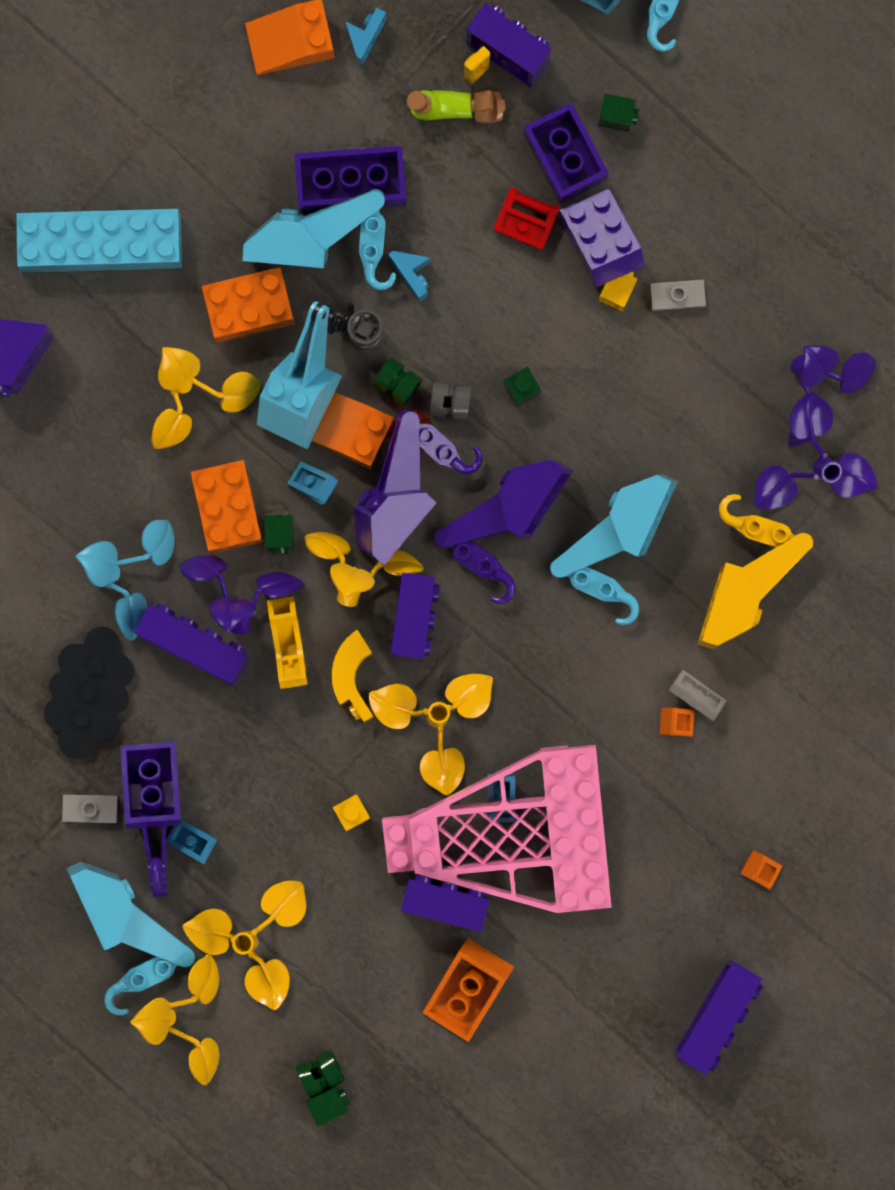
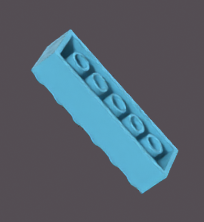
(99, 240)

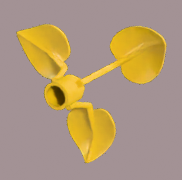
(177, 374)
(349, 579)
(468, 694)
(211, 934)
(157, 1017)

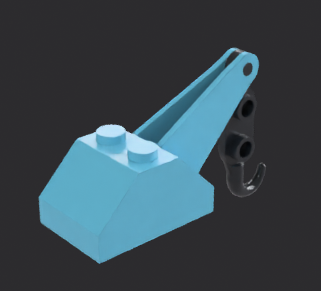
(301, 385)

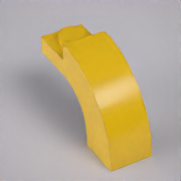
(287, 642)
(344, 669)

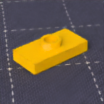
(476, 65)

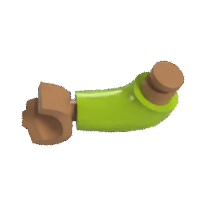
(451, 105)

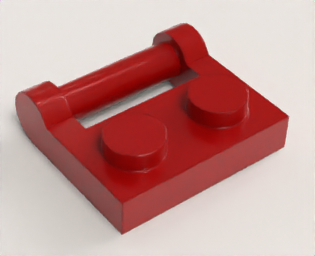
(523, 226)

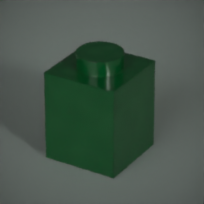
(618, 113)
(522, 387)
(279, 534)
(328, 1105)

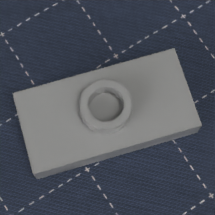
(677, 295)
(697, 695)
(90, 808)

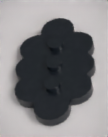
(89, 692)

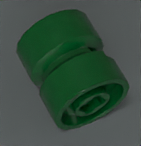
(397, 382)
(329, 1069)

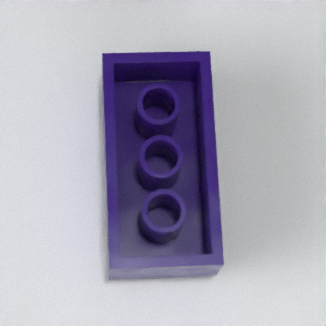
(343, 174)
(192, 645)
(718, 1016)

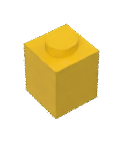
(618, 291)
(351, 812)

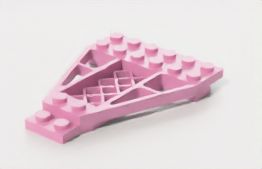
(573, 826)

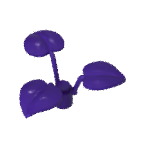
(819, 363)
(847, 476)
(236, 614)

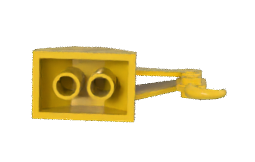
(741, 589)

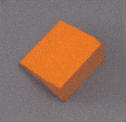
(677, 722)
(761, 869)

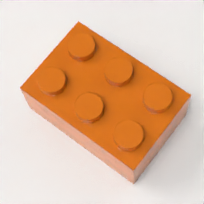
(248, 305)
(226, 507)

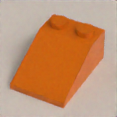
(290, 38)
(353, 430)
(468, 989)

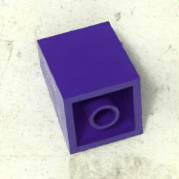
(20, 351)

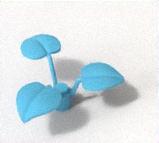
(102, 570)

